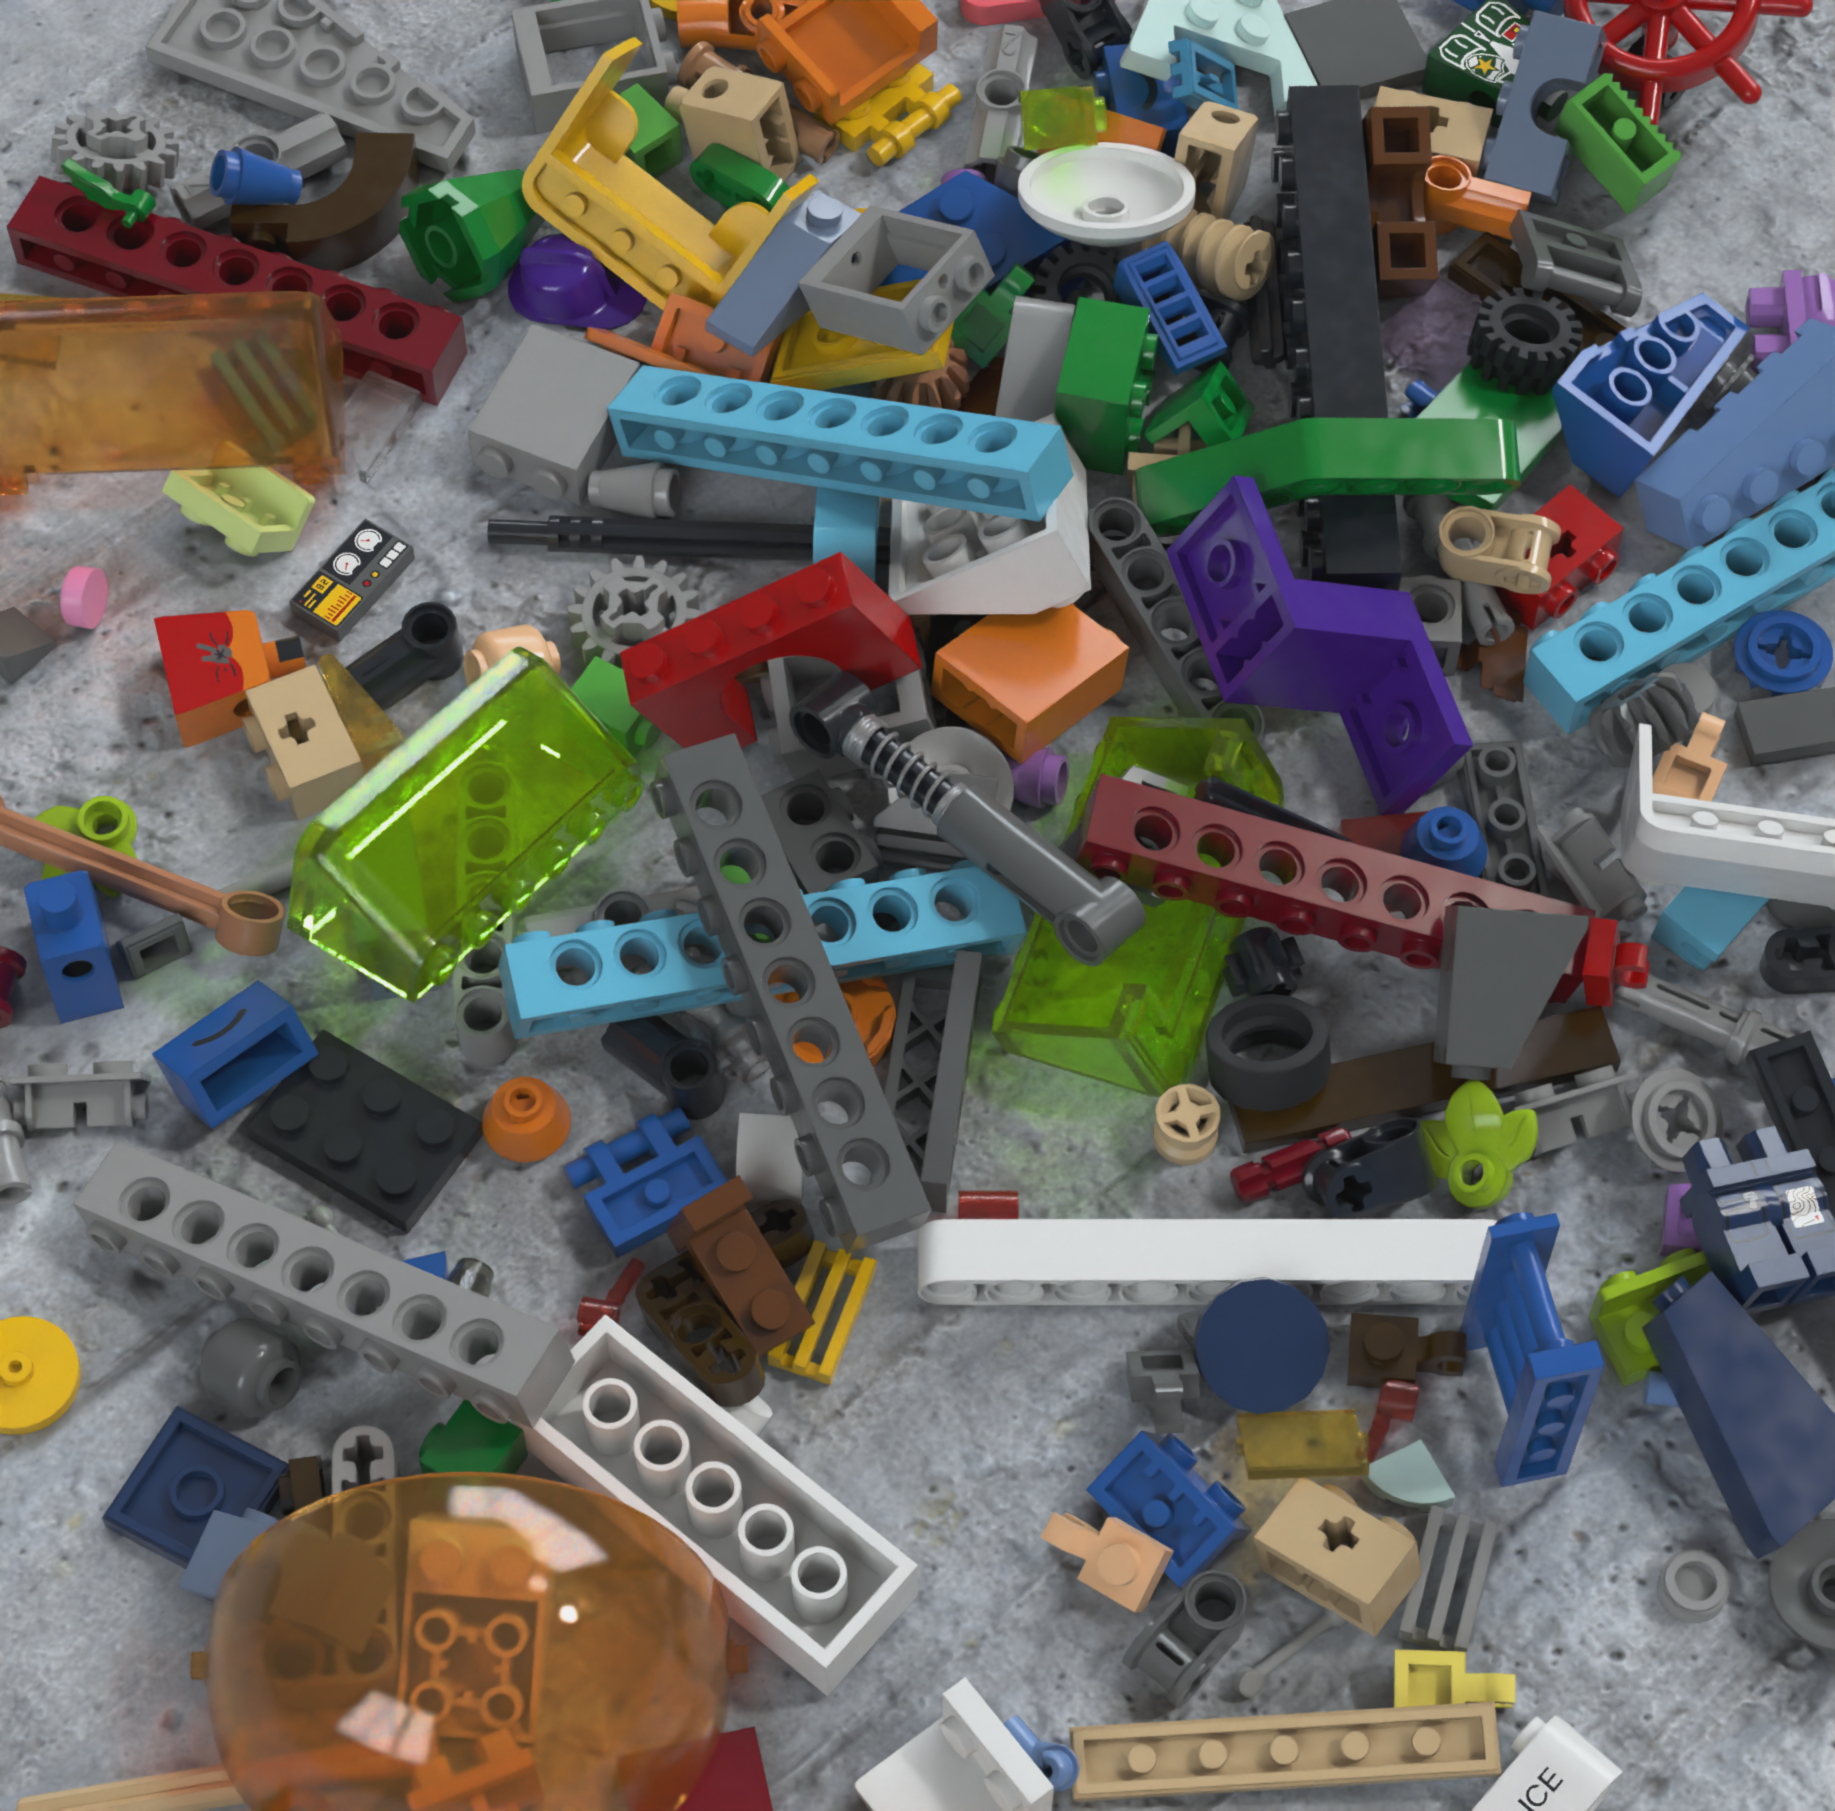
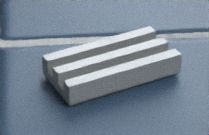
(1461, 1528)

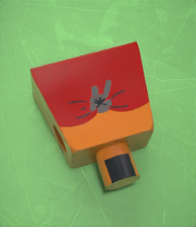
(213, 663)

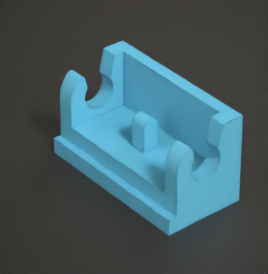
(1704, 923)

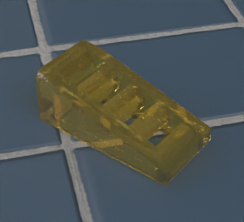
(366, 723)

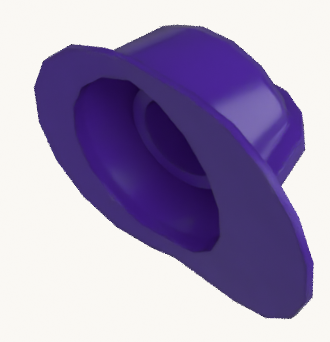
(570, 287)

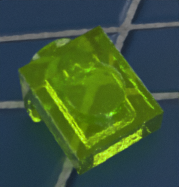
(1061, 117)

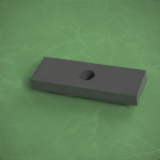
(1497, 793)

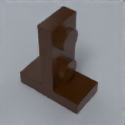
(740, 1266)

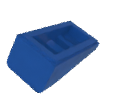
(1161, 272)

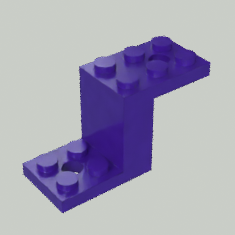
(1318, 647)

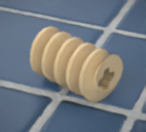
(1220, 255)

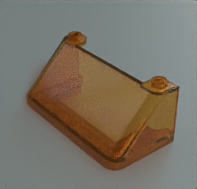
(170, 386)

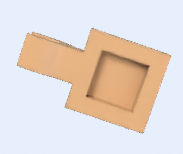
(1691, 769)
(1118, 1558)

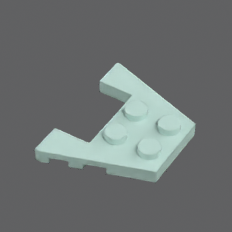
(1241, 31)

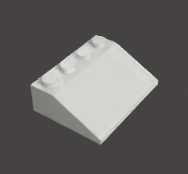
(989, 562)

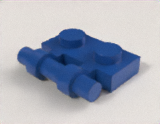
(645, 1200)

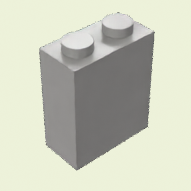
(550, 414)

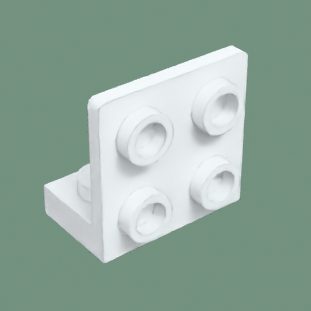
(958, 1765)

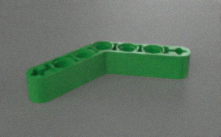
(1335, 459)

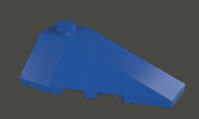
(1636, 389)

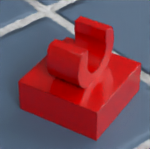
(1612, 963)

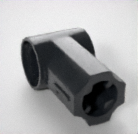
(403, 659)
(664, 1059)

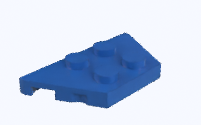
(996, 216)

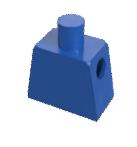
(70, 929)

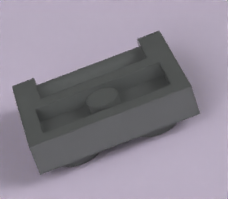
(1575, 262)

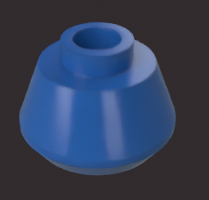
(1446, 840)

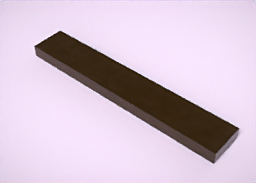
(1411, 1084)

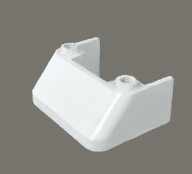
(1722, 843)

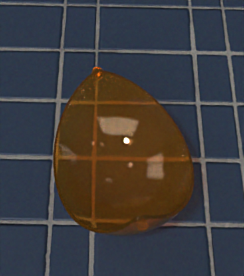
(467, 1653)

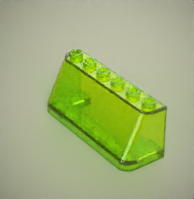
(459, 827)
(1151, 1000)

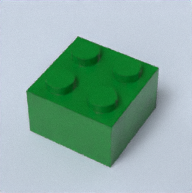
(1106, 382)

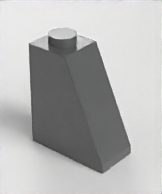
(1497, 982)

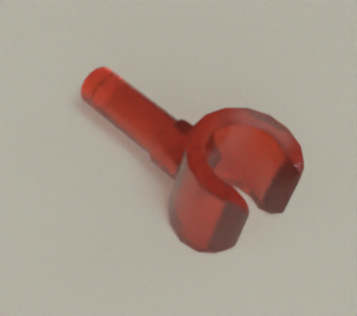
(593, 1309)
(1395, 1402)

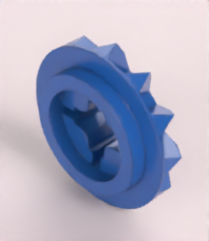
(1806, 645)

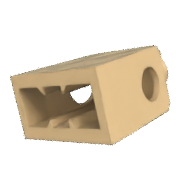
(740, 113)
(1218, 150)

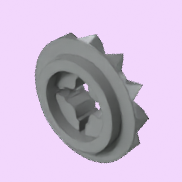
(1696, 1113)

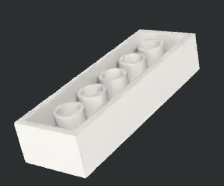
(779, 1545)

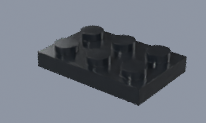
(365, 1131)

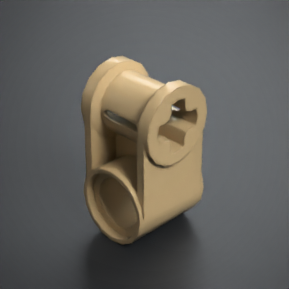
(1502, 550)

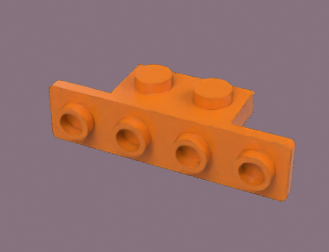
(686, 345)

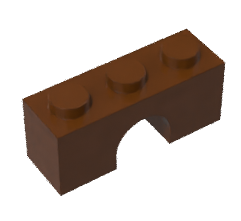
(1396, 166)

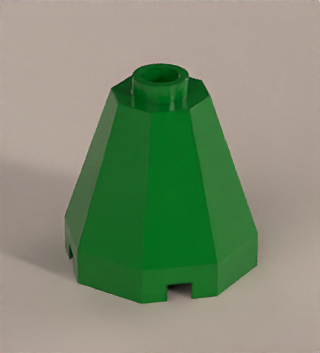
(468, 230)

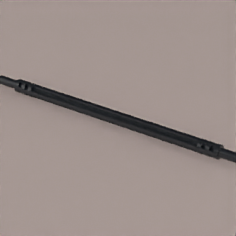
(674, 537)

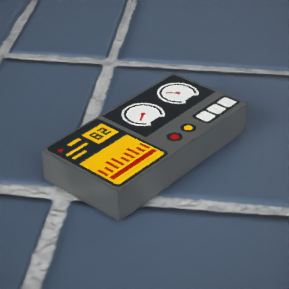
(352, 580)

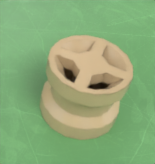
(1193, 1110)

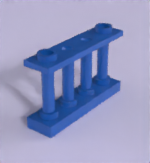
(1539, 1372)

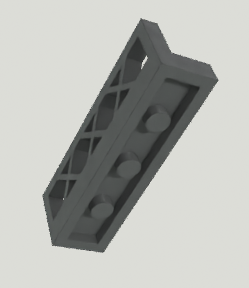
(948, 1076)

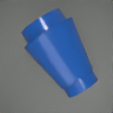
(253, 180)

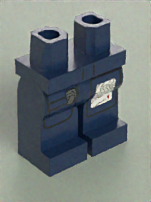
(1762, 1220)

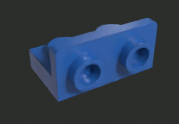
(1165, 1498)

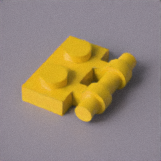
(877, 115)

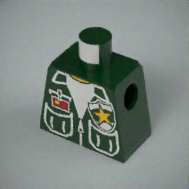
(1479, 59)

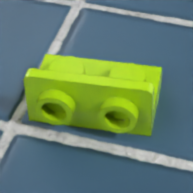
(1626, 1306)

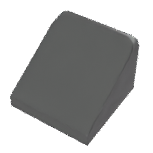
(21, 644)
(155, 946)

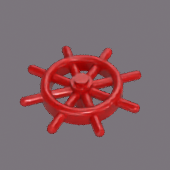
(1661, 23)

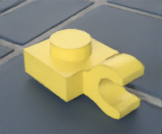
(1442, 1679)

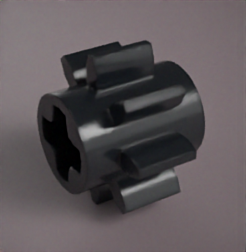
(1263, 964)

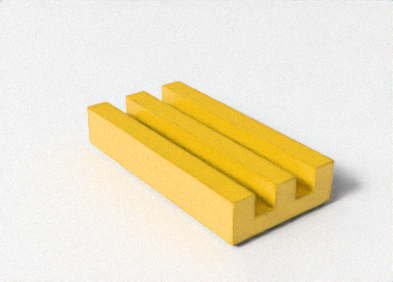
(840, 1264)

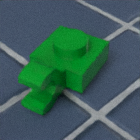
(986, 321)

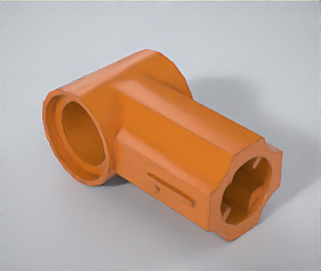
(1458, 199)

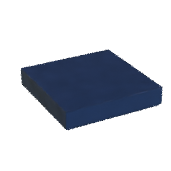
(186, 1477)

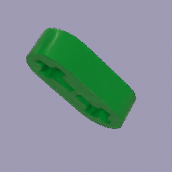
(734, 178)

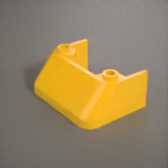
(629, 217)

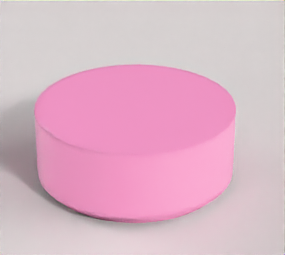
(84, 596)

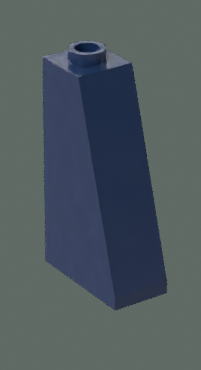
(1748, 1411)

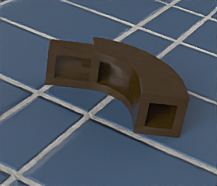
(350, 221)

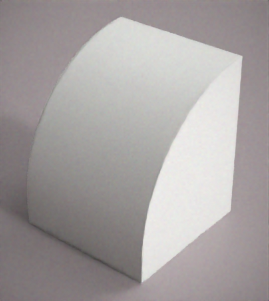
(769, 1159)

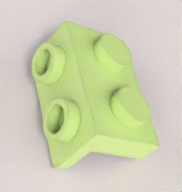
(248, 505)

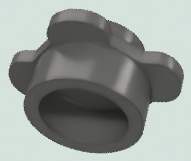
(1730, 378)

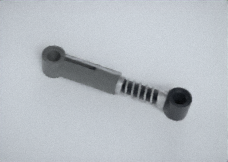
(1086, 912)

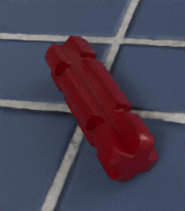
(1281, 1167)

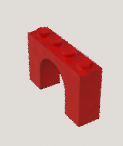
(822, 611)

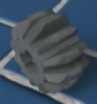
(1653, 701)

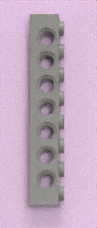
(512, 1385)

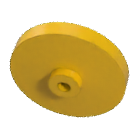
(36, 1374)

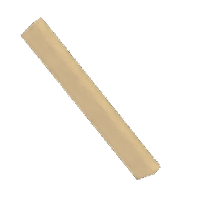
(1286, 1751)

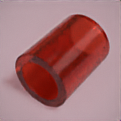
(988, 1204)

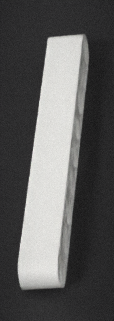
(1196, 1260)

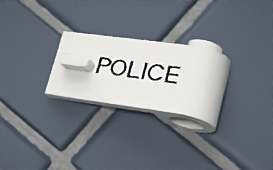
(1552, 1772)

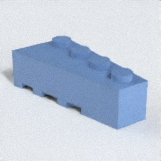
(1751, 448)

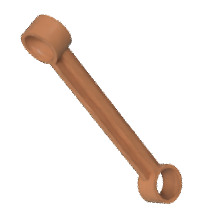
(243, 919)

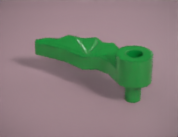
(136, 206)

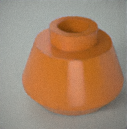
(526, 1120)

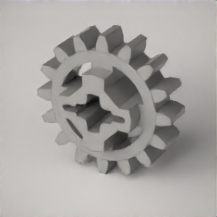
(117, 148)
(634, 605)

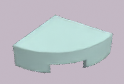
(1409, 1479)

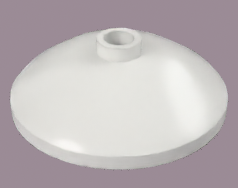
(1106, 193)

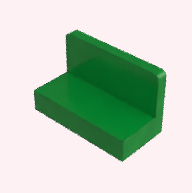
(1210, 403)

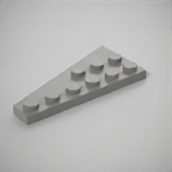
(309, 63)

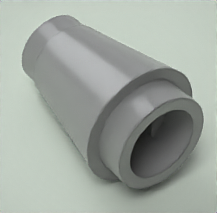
(637, 490)

